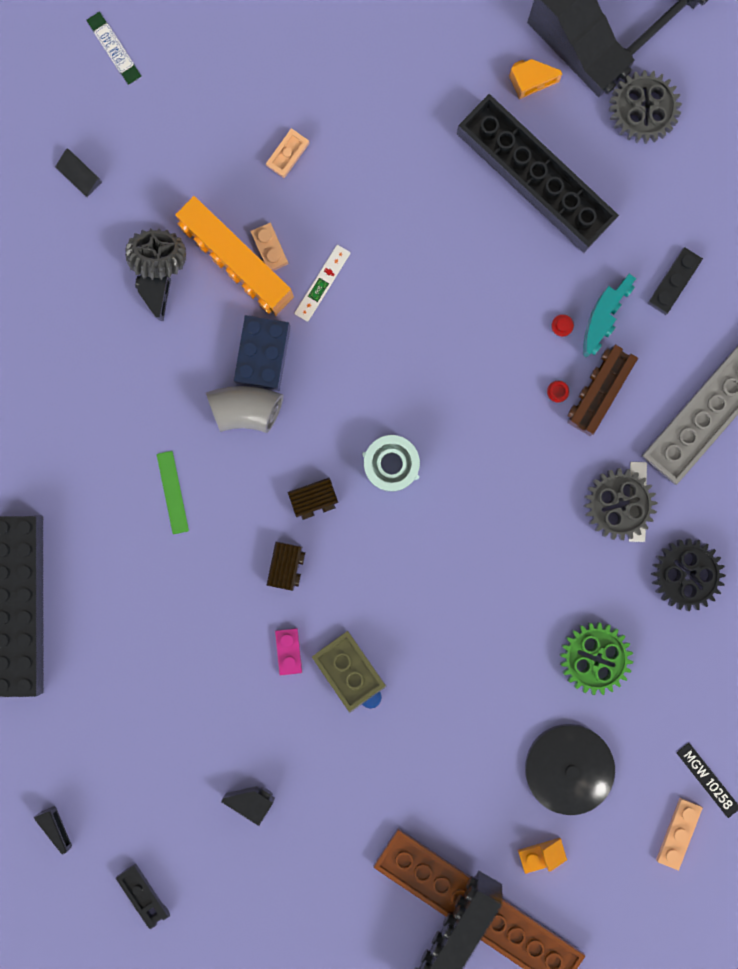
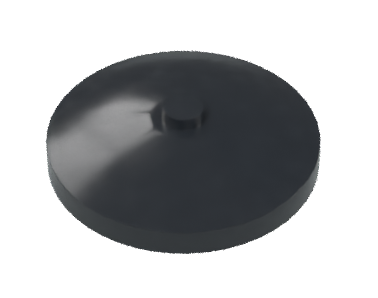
(570, 769)

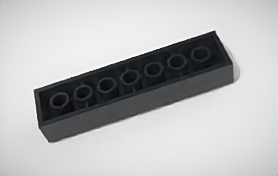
(536, 173)
(21, 606)

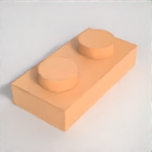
(287, 153)
(269, 247)

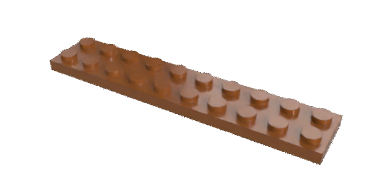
(441, 883)

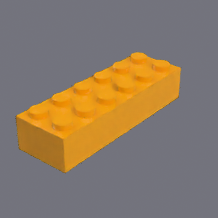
(234, 255)

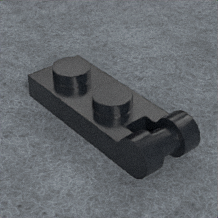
(142, 896)

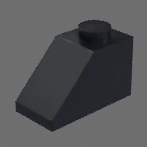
(154, 294)
(250, 802)

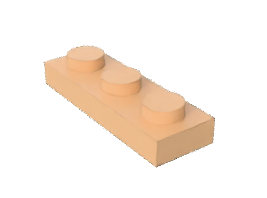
(679, 834)

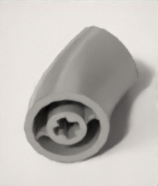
(245, 407)

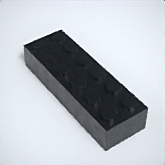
(465, 925)

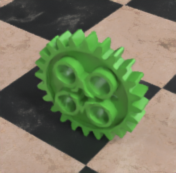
(589, 676)

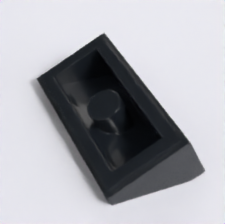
(77, 173)

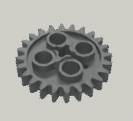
(664, 107)
(626, 523)

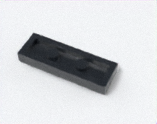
(675, 281)

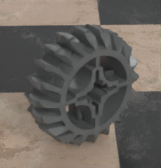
(155, 254)

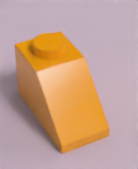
(532, 77)

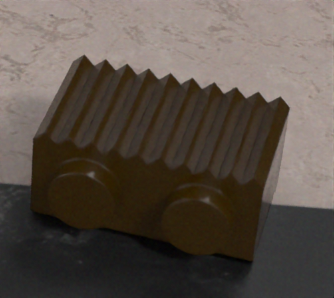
(313, 498)
(285, 566)

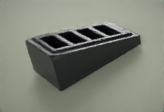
(52, 825)

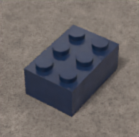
(262, 353)

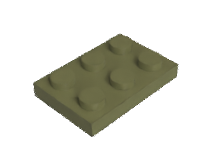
(349, 671)

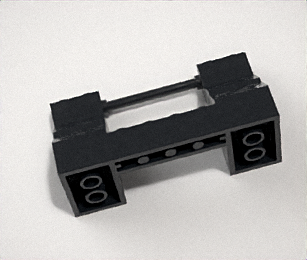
(586, 41)

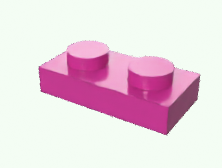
(288, 651)

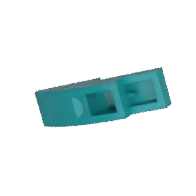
(600, 320)

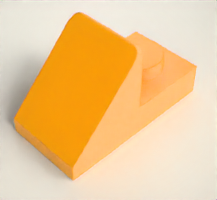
(543, 855)

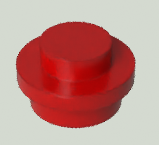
(562, 325)
(558, 391)

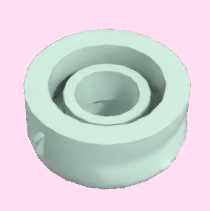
(396, 445)

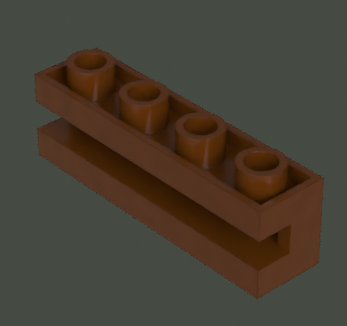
(602, 390)

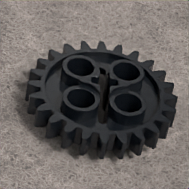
(701, 560)

